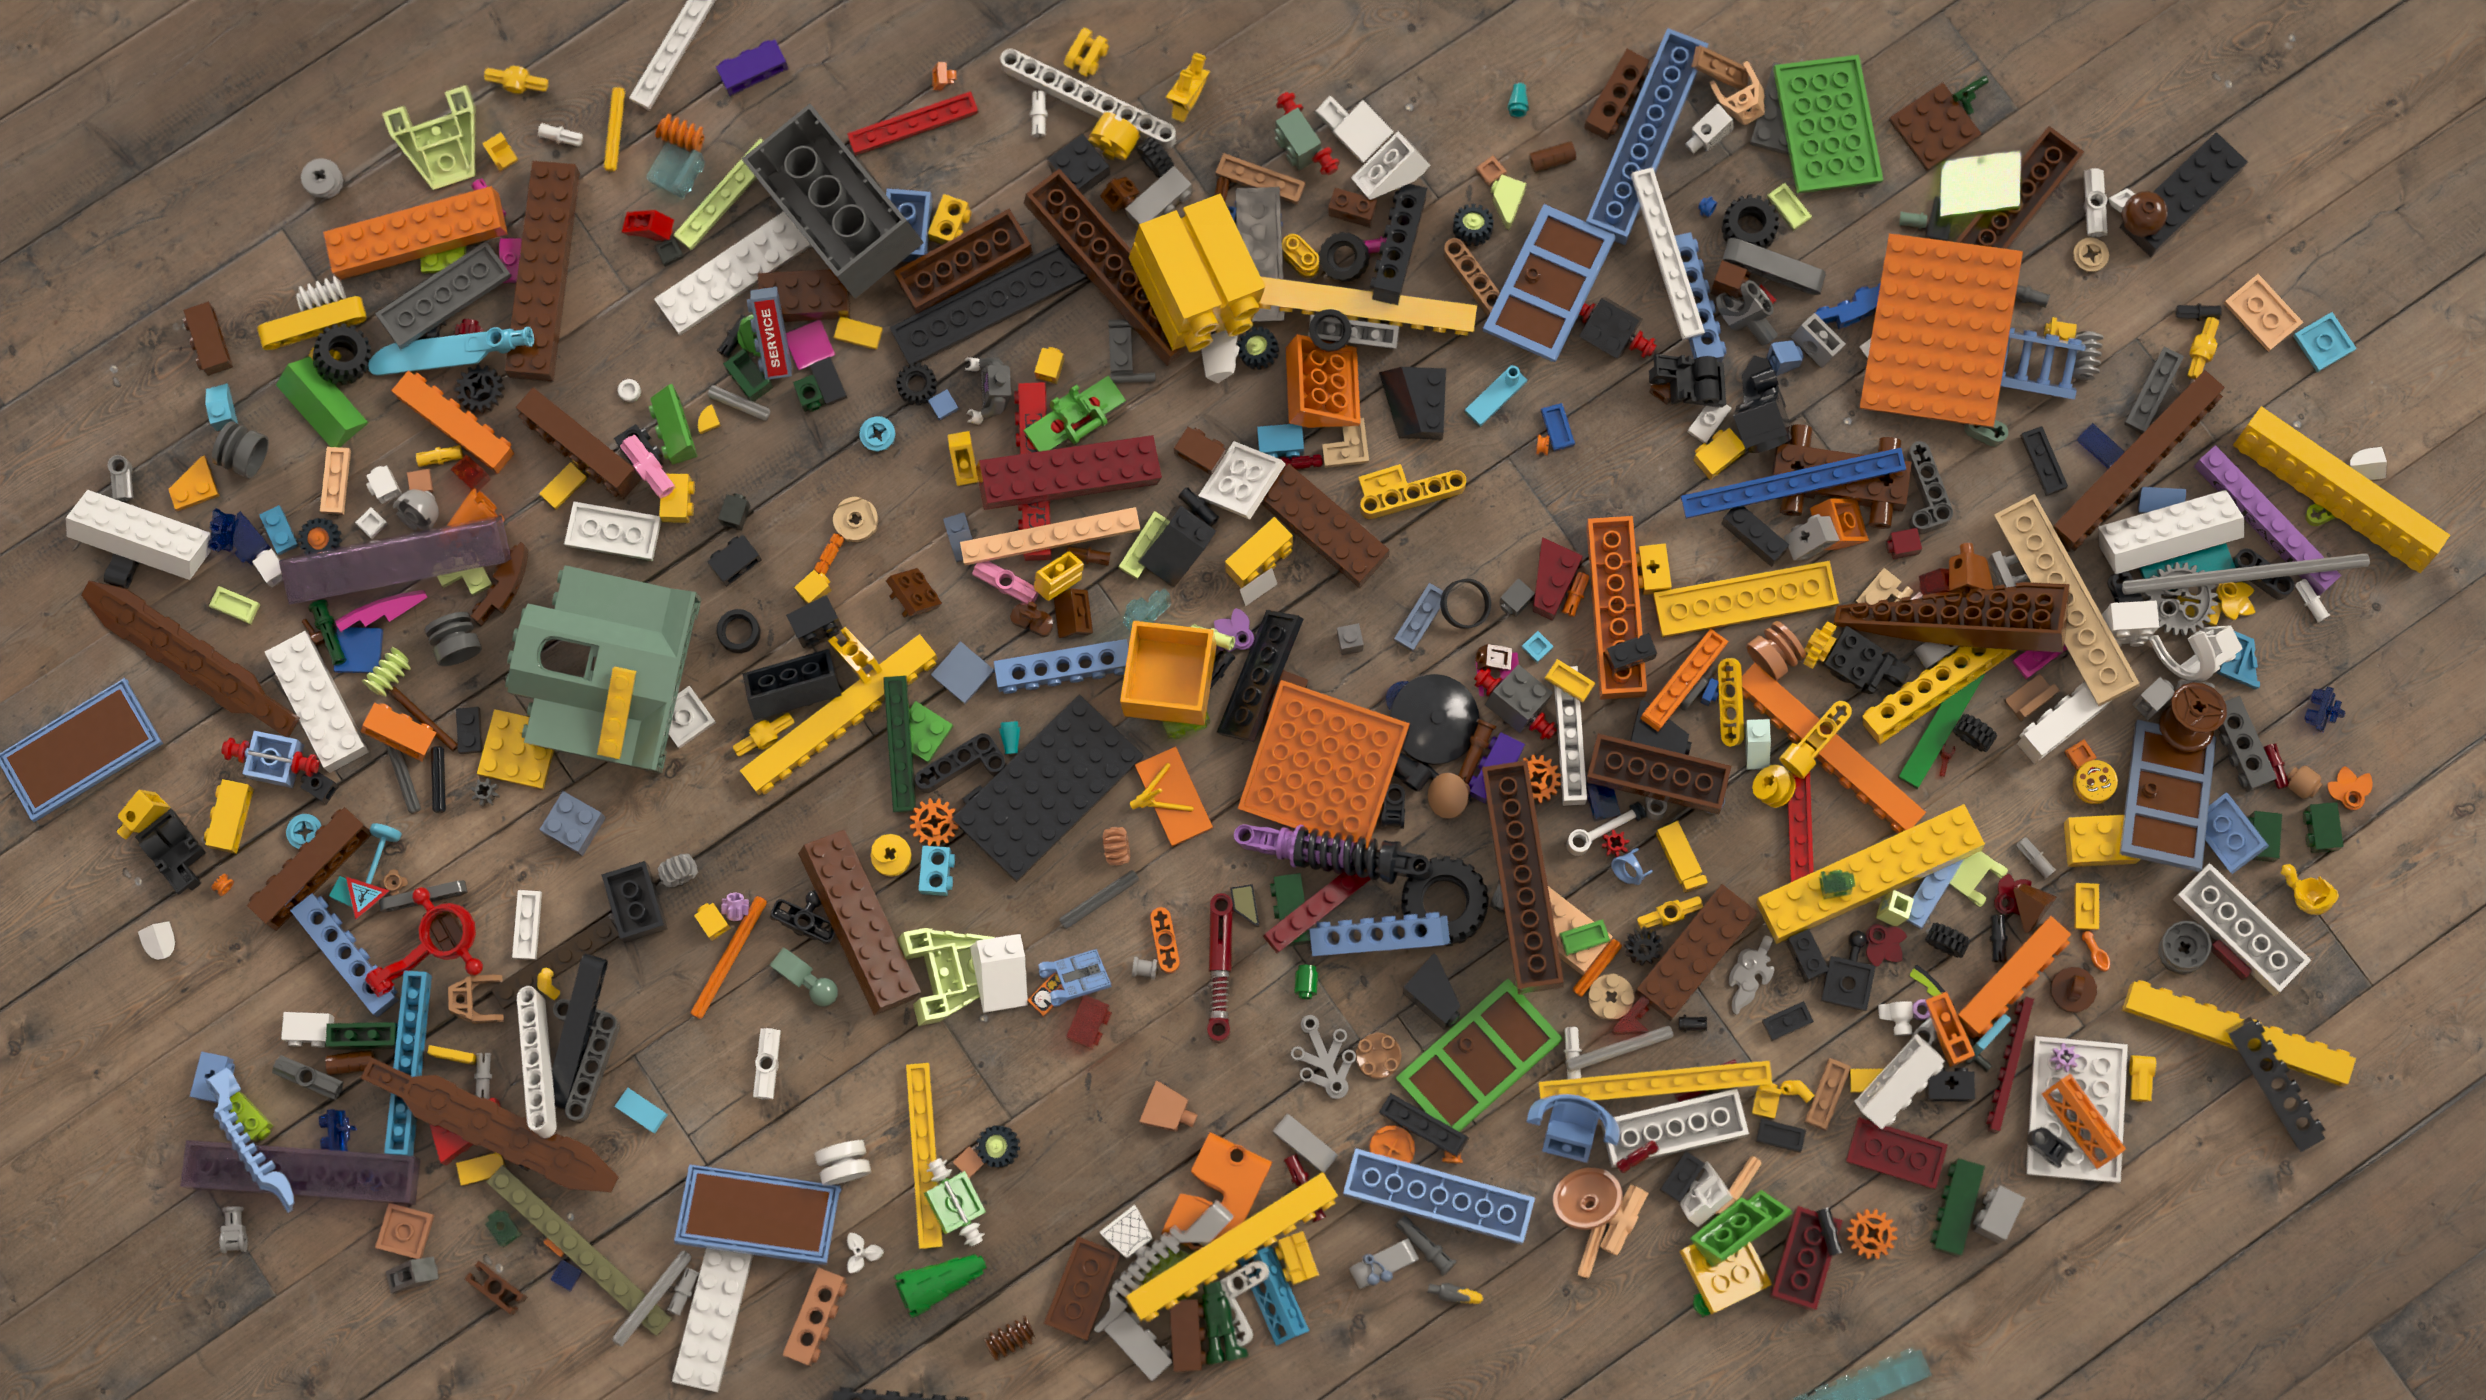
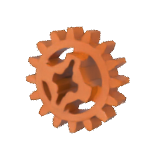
(1545, 773)
(932, 813)
(1864, 1226)

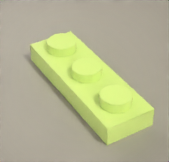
(1130, 562)

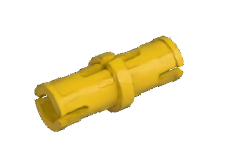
(439, 455)

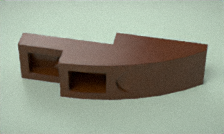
(509, 578)

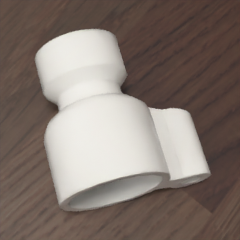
(1900, 1013)

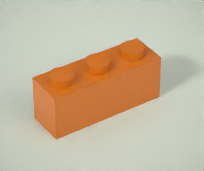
(398, 731)

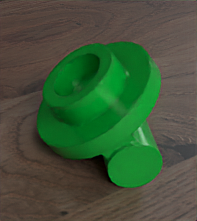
(1700, 1305)

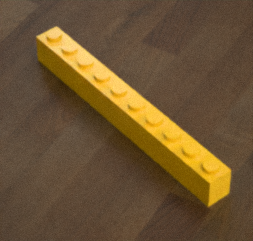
(1359, 303)
(836, 717)
(2211, 1025)
(1231, 1247)

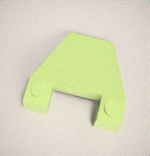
(441, 147)
(948, 968)

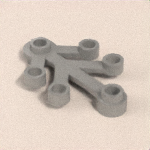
(1325, 1060)

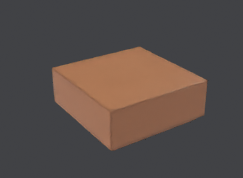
(1490, 170)
(420, 480)
(969, 1162)

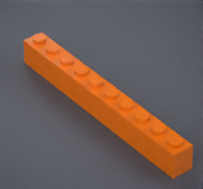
(1836, 756)

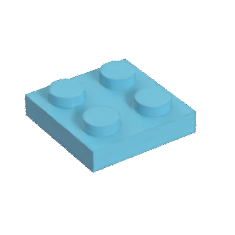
(2324, 342)

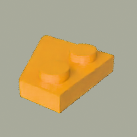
(194, 486)

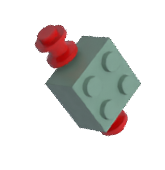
(1299, 139)

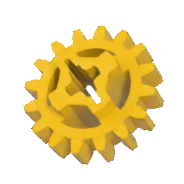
(1820, 645)

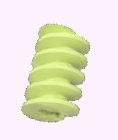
(387, 672)

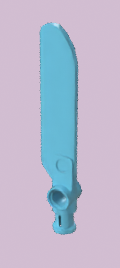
(447, 351)

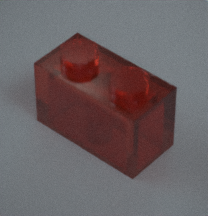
(1088, 1022)

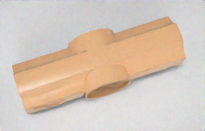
(1624, 1220)

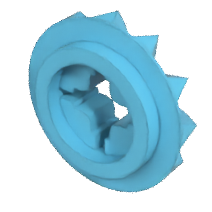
(880, 424)
(297, 824)

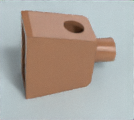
(1166, 1109)

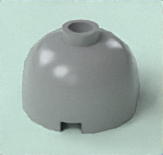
(417, 509)

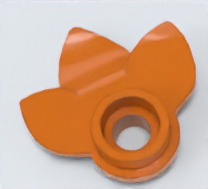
(2350, 785)

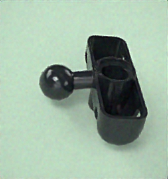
(815, 922)

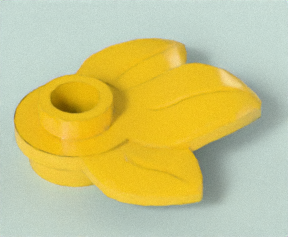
(2236, 600)

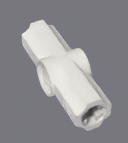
(2094, 190)
(768, 1048)

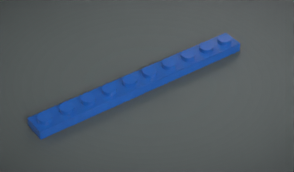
(1793, 483)

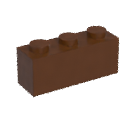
(207, 338)
(1187, 1336)

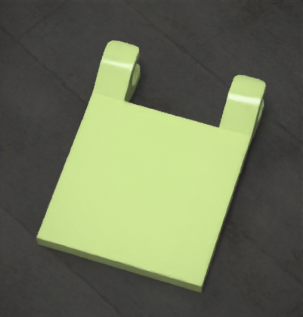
(1972, 872)

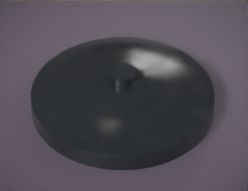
(1439, 716)

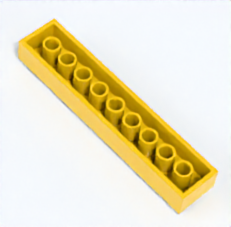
(2341, 490)
(1875, 871)

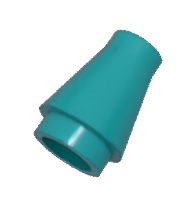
(1518, 101)
(1010, 736)

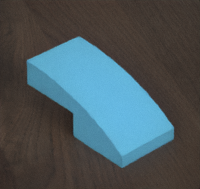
(641, 1110)

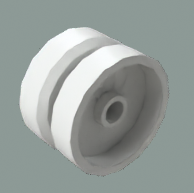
(842, 1162)

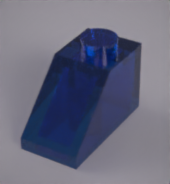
(247, 540)

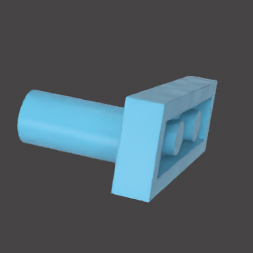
(1496, 395)

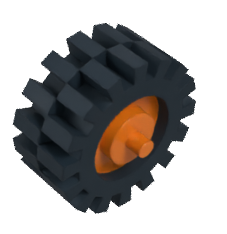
(319, 535)

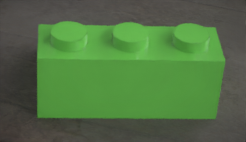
(672, 426)

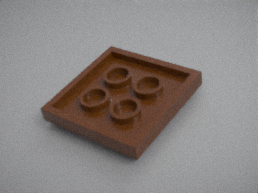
(1935, 127)

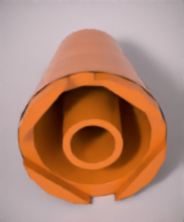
(474, 508)

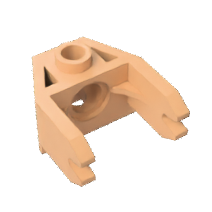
(1738, 109)

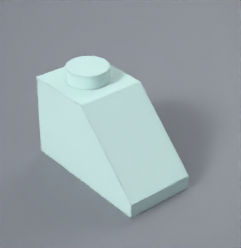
(1757, 744)

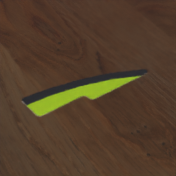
(1923, 977)

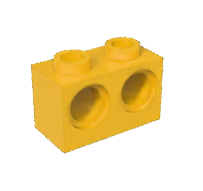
(943, 220)

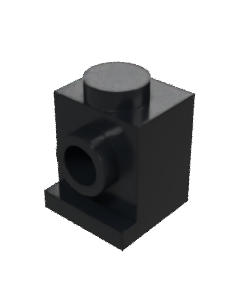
(323, 791)

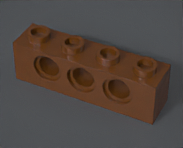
(1631, 64)

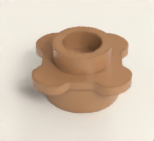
(389, 878)

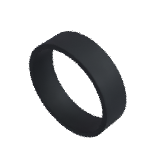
(1443, 603)

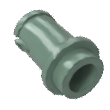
(1913, 220)

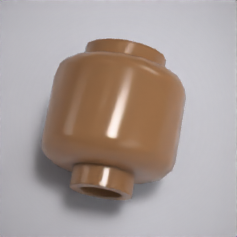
(2304, 782)

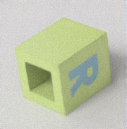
(1894, 908)

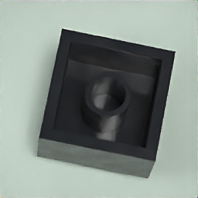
(1080, 164)
(815, 622)

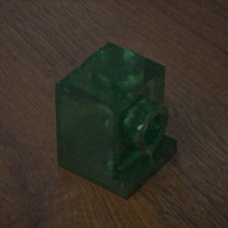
(1836, 883)
(510, 1231)

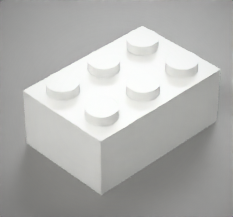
(2132, 621)

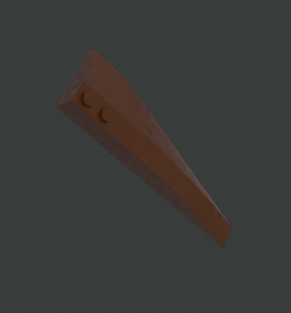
(1999, 618)

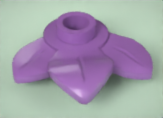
(1236, 626)

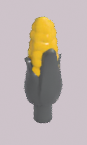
(1452, 1293)

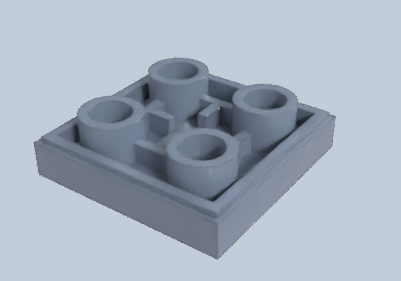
(962, 672)

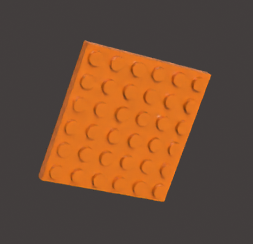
(1323, 763)

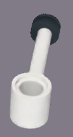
(1636, 811)

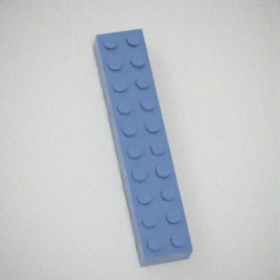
(1646, 133)

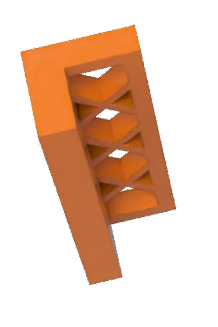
(2091, 1119)

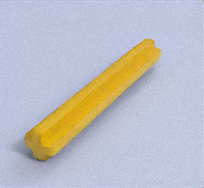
(614, 129)

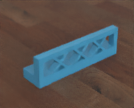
(1279, 1294)

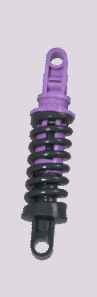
(1335, 853)

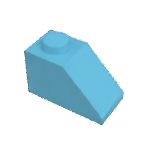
(220, 406)

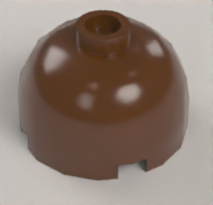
(2144, 213)

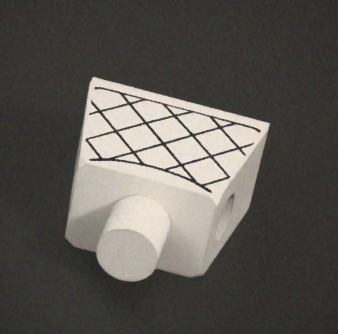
(1715, 122)
(1128, 1233)

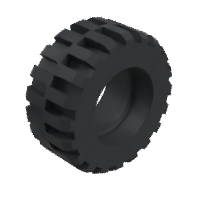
(1463, 876)

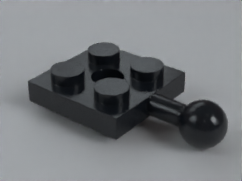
(1859, 972)

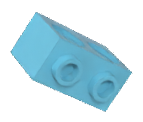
(929, 870)

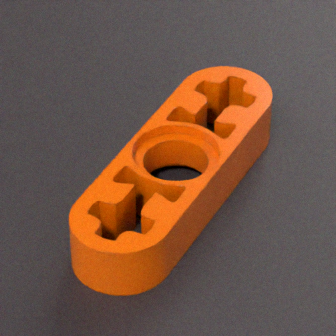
(1156, 925)

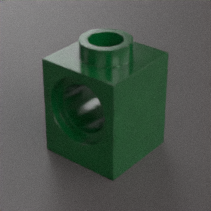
(805, 385)

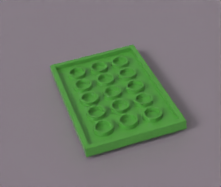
(1827, 124)

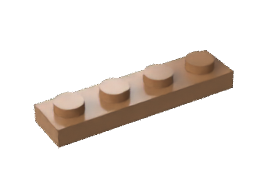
(1257, 176)

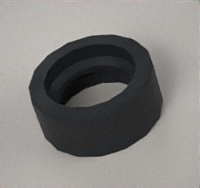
(1346, 327)
(738, 614)

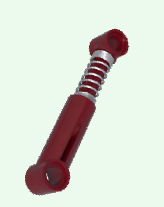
(1220, 965)

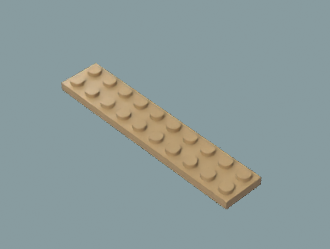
(2087, 633)

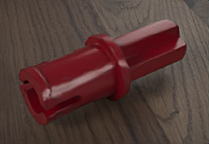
(2276, 762)

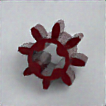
(467, 327)

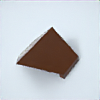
(2032, 905)

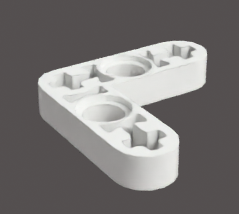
(1232, 1292)

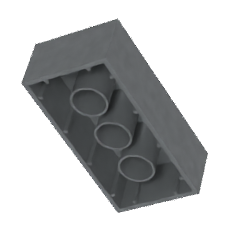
(832, 200)

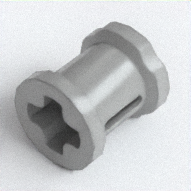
(1144, 968)

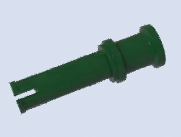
(325, 623)

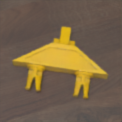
(1188, 88)

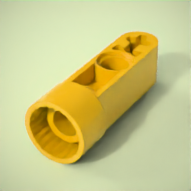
(1800, 757)

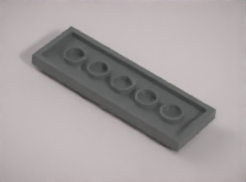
(443, 295)

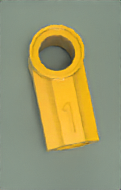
(2142, 1072)

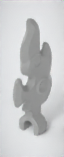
(1743, 973)

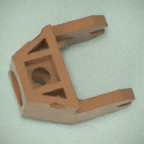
(464, 990)

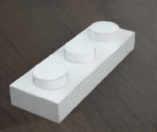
(527, 925)

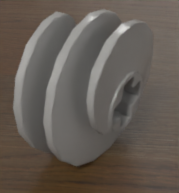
(326, 187)

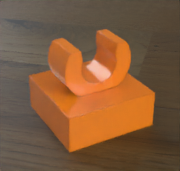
(942, 76)

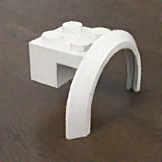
(2211, 649)

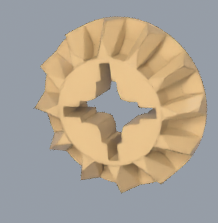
(2095, 246)

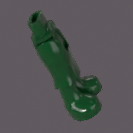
(1219, 1324)

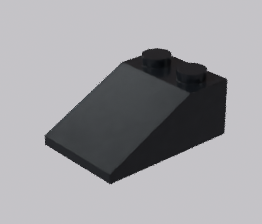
(1176, 545)

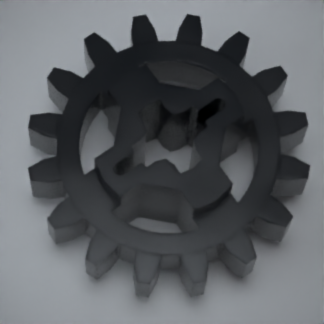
(477, 379)

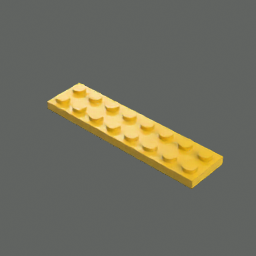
(1745, 599)

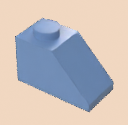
(1784, 356)

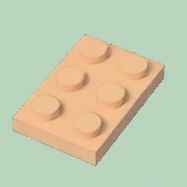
(2263, 312)

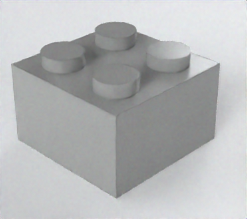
(1998, 1214)

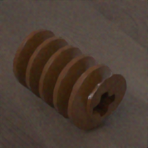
(1010, 1338)

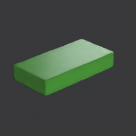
(1584, 937)

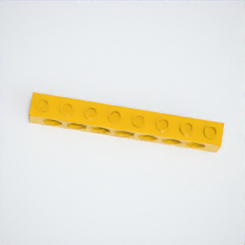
(1939, 691)

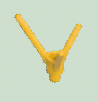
(1147, 796)

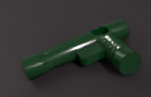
(1968, 94)

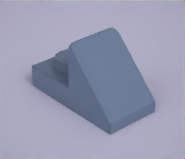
(957, 531)

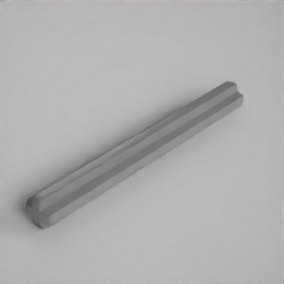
(1619, 1048)
(651, 1298)

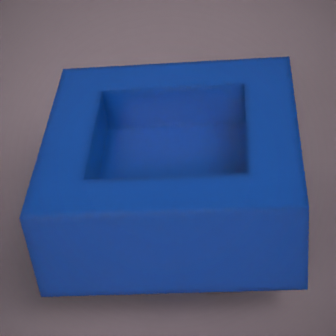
(1711, 692)

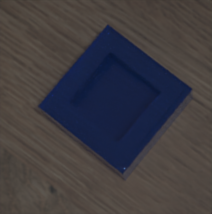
(566, 1275)

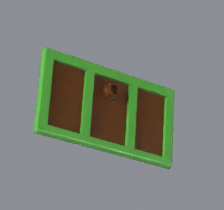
(1479, 1057)

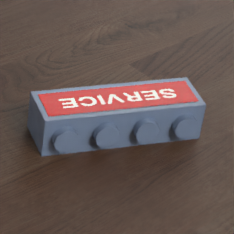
(770, 332)

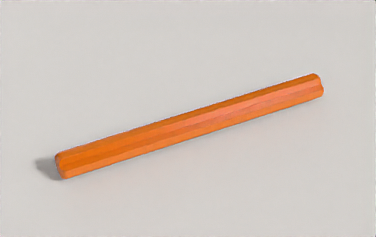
(728, 957)

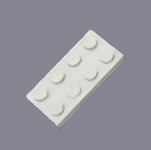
(613, 531)

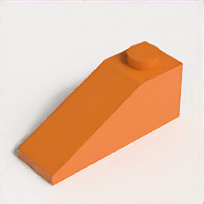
(1949, 1030)

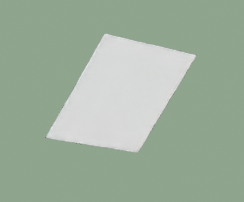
(1258, 586)

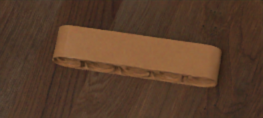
(1469, 278)

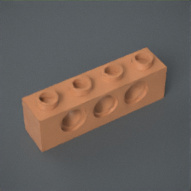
(822, 1281)

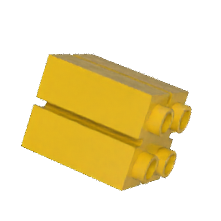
(1197, 274)

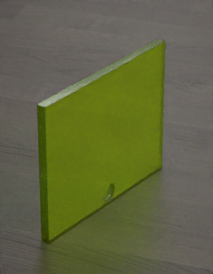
(1980, 184)

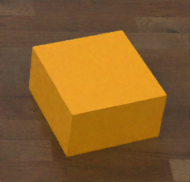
(1168, 673)

